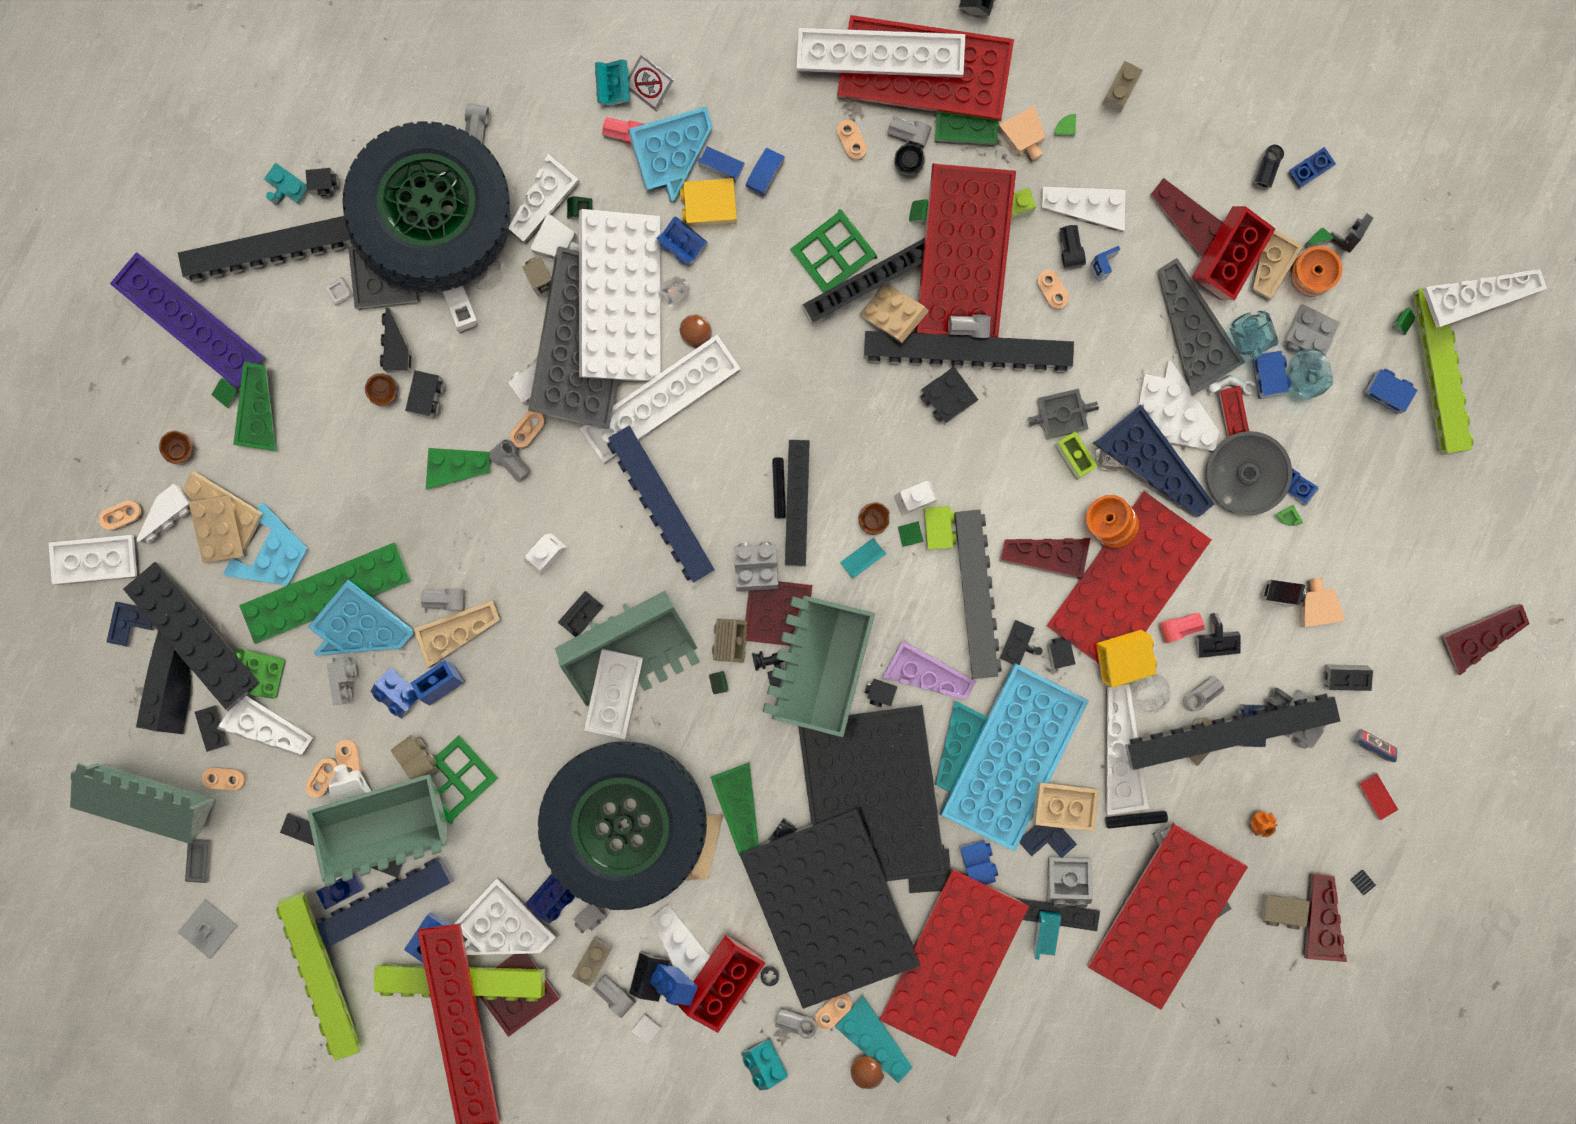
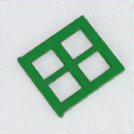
(833, 251)
(455, 778)

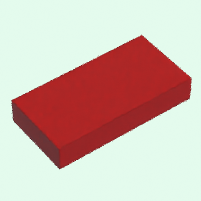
(1378, 796)

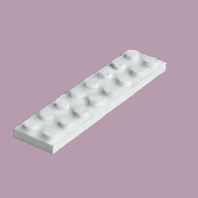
(880, 52)
(663, 399)

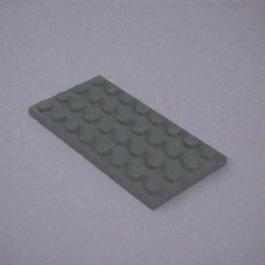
(556, 380)

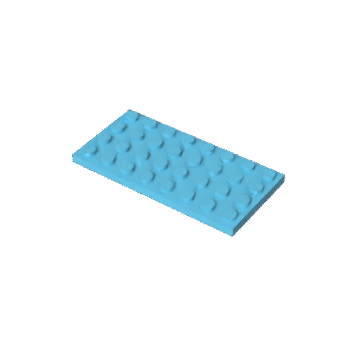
(1012, 754)

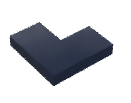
(123, 620)
(1039, 836)

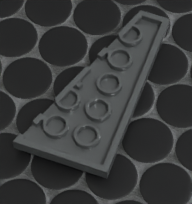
(1200, 337)

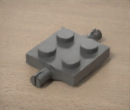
(1063, 413)

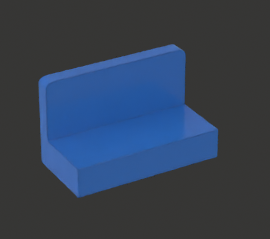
(720, 164)
(1101, 265)

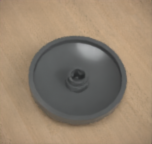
(1249, 473)

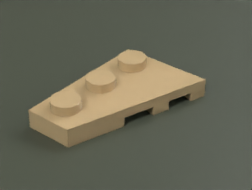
(1275, 263)
(703, 866)

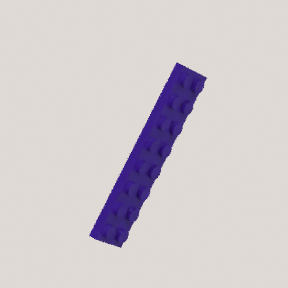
(185, 319)

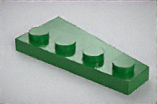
(254, 413)

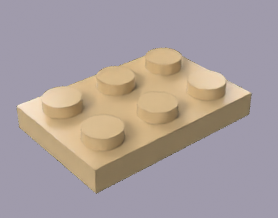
(893, 312)
(216, 528)
(1065, 806)

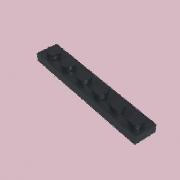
(300, 829)

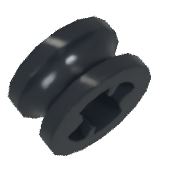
(758, 660)
(765, 971)

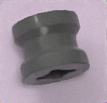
(1279, 697)

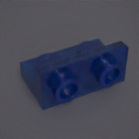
(550, 899)

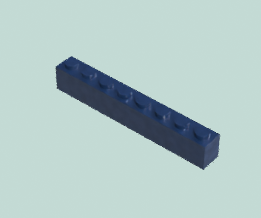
(661, 504)
(384, 902)

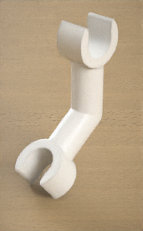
(1232, 381)

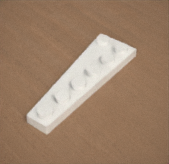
(1467, 298)
(1123, 786)

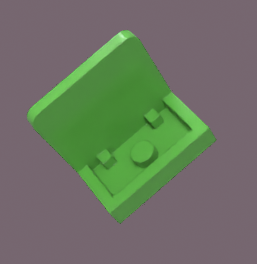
(265, 669)

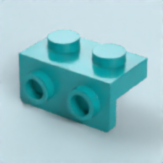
(612, 82)
(764, 1065)

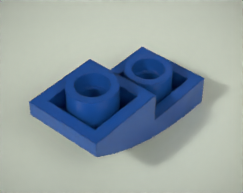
(1312, 167)
(764, 171)
(1302, 488)

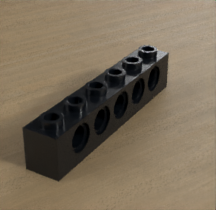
(797, 503)

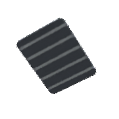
(1363, 882)

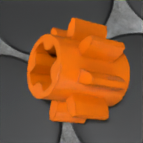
(1263, 824)

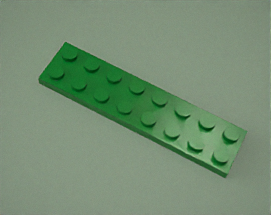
(305, 599)

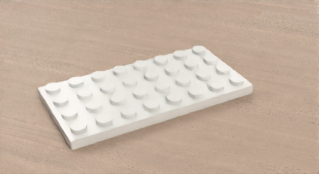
(619, 295)

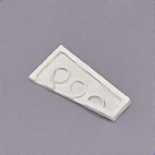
(545, 195)
(1097, 206)
(261, 725)
(680, 943)

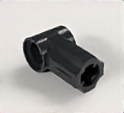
(1268, 167)
(1072, 253)

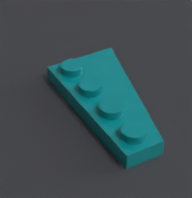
(961, 735)
(872, 1038)

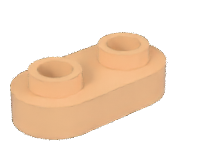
(851, 139)
(1051, 290)
(526, 428)
(120, 514)
(351, 759)
(320, 776)
(222, 778)
(833, 1011)

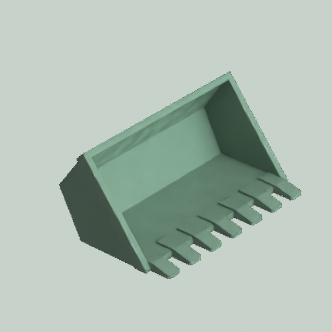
(645, 630)
(820, 665)
(378, 829)

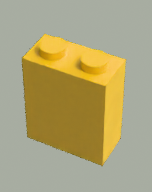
(709, 202)
(1126, 658)

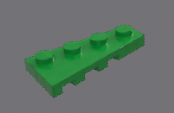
(737, 803)

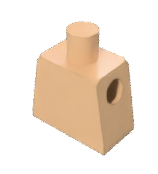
(1024, 133)
(1320, 606)

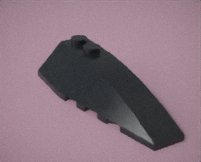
(165, 691)

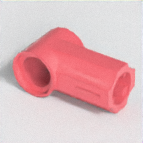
(618, 129)
(1177, 628)

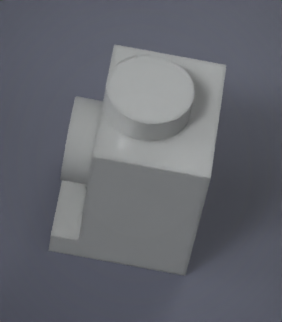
(589, 918)

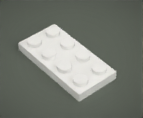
(92, 559)
(613, 693)

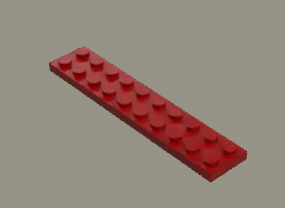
(458, 1024)

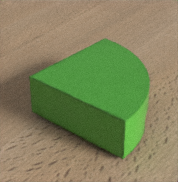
(1066, 126)
(1289, 516)

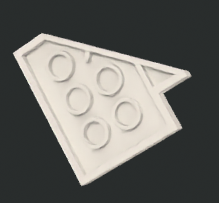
(1177, 411)
(502, 925)

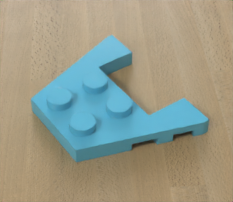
(278, 556)

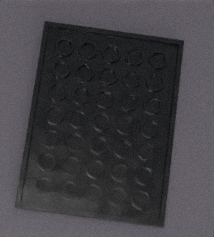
(888, 777)
(829, 908)

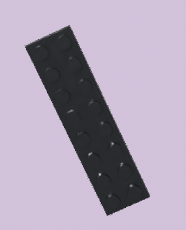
(191, 636)

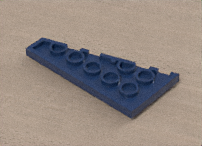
(1146, 452)

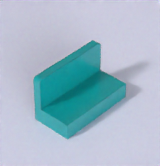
(862, 558)
(1046, 933)

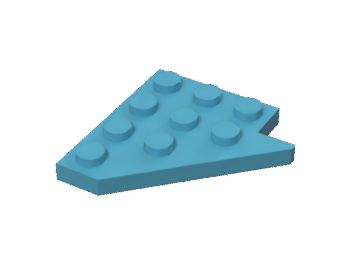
(669, 148)
(357, 624)

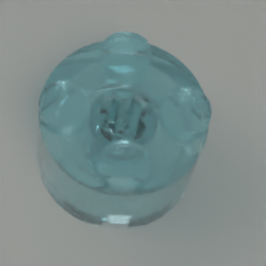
(1254, 334)
(1310, 384)

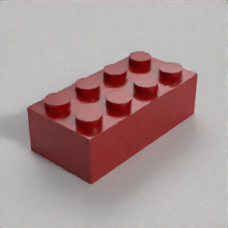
(1233, 253)
(723, 983)

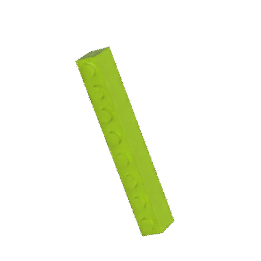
(1444, 380)
(318, 975)
(486, 982)

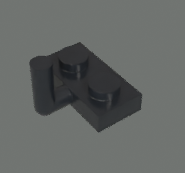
(1355, 234)
(1219, 642)
(1018, 643)
(208, 722)

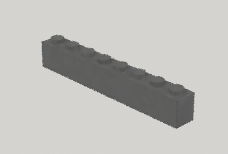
(976, 594)

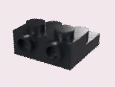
(948, 396)
(931, 883)

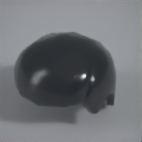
(909, 159)

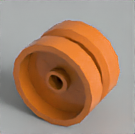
(1314, 260)
(1112, 521)

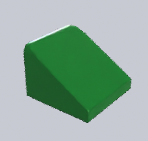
(918, 211)
(1320, 237)
(1404, 321)
(225, 392)
(910, 534)

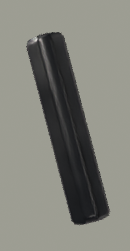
(779, 487)
(1136, 819)

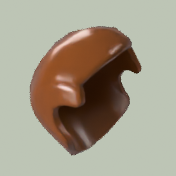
(695, 330)
(380, 389)
(175, 447)
(873, 518)
(866, 1072)

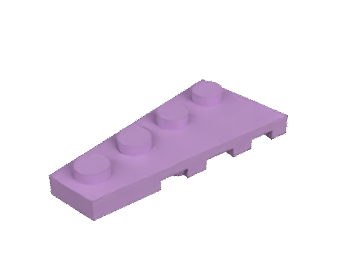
(923, 671)

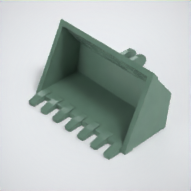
(139, 802)

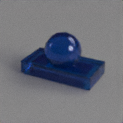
(339, 891)

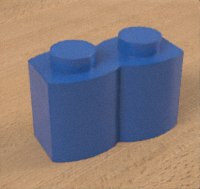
(978, 862)

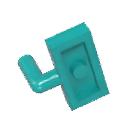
(285, 184)

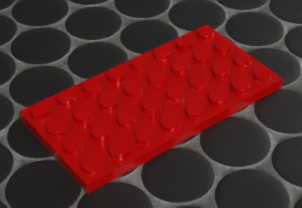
(975, 94)
(965, 245)
(1130, 583)
(1167, 916)
(957, 960)

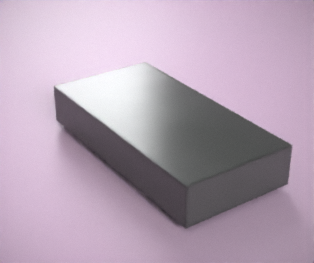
(197, 861)

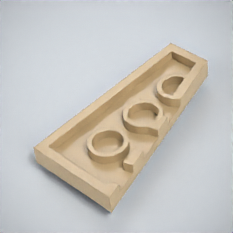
(246, 516)
(450, 633)

